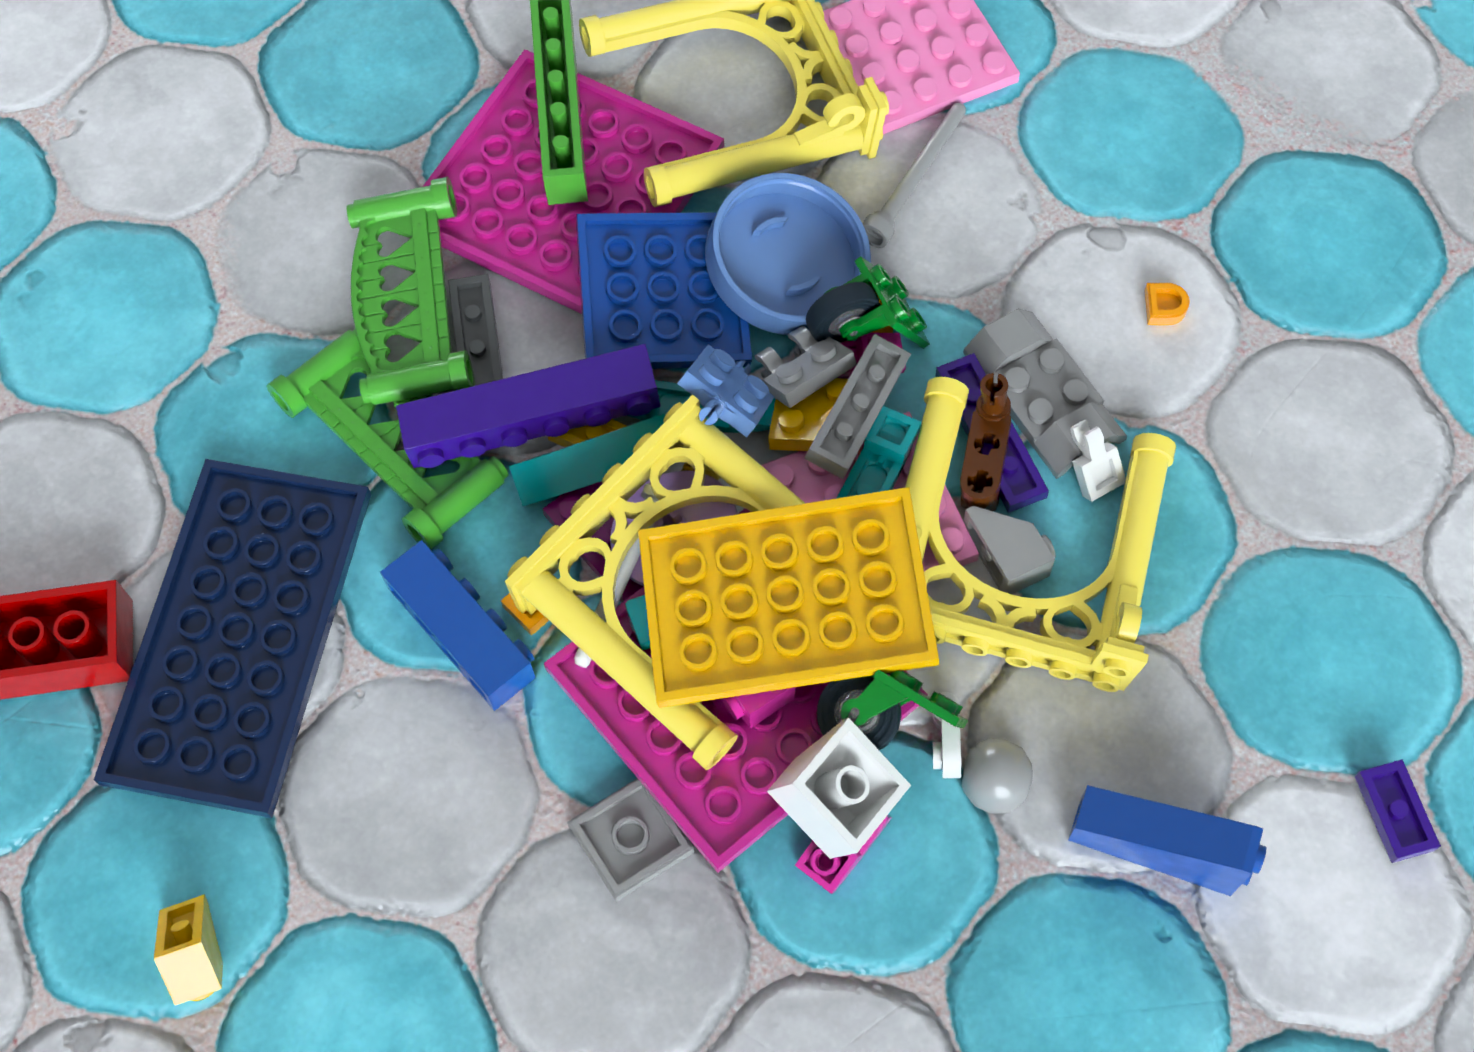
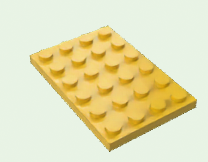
(786, 598)

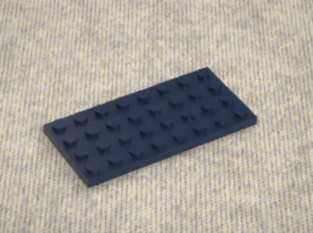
(235, 639)

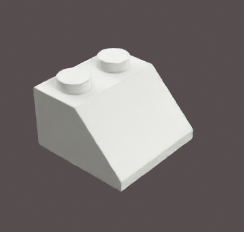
(839, 790)

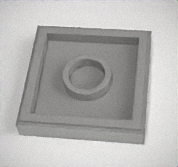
(629, 839)

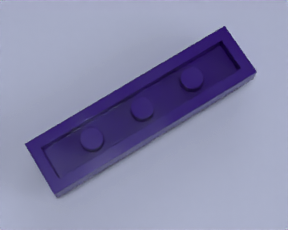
(1020, 479)

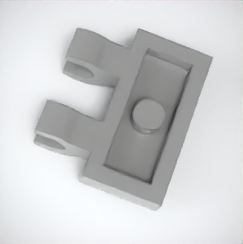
(812, 369)

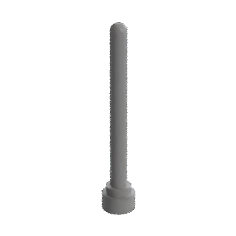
(881, 223)

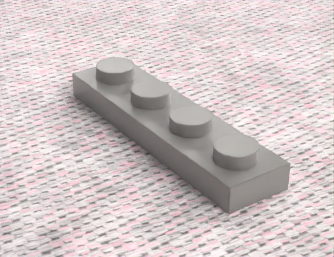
(857, 406)

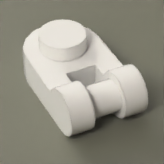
(948, 752)

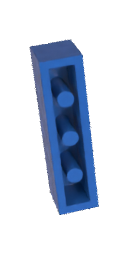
(459, 625)

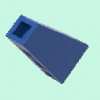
(1170, 839)

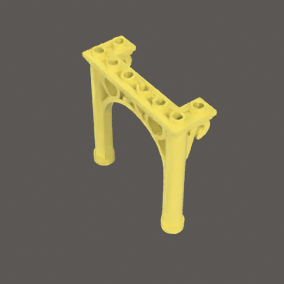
(850, 119)
(606, 643)
(1115, 655)

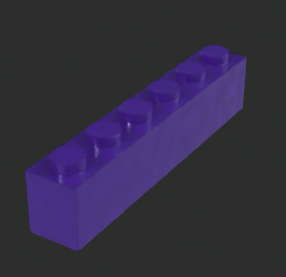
(528, 407)

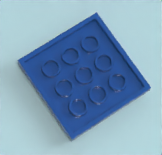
(652, 287)

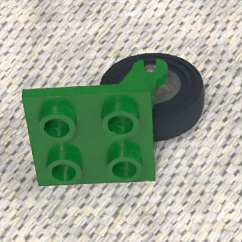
(855, 309)
(876, 704)

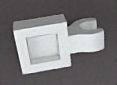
(1100, 465)

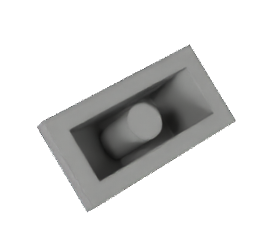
(1010, 549)

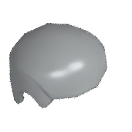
(997, 776)

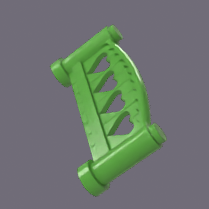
(431, 364)
(435, 500)

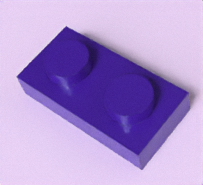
(1397, 811)

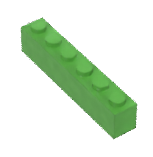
(558, 102)

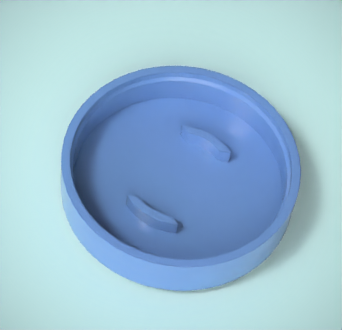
(781, 248)

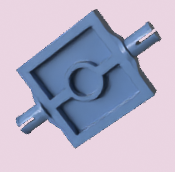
(726, 390)

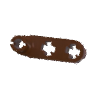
(988, 425)

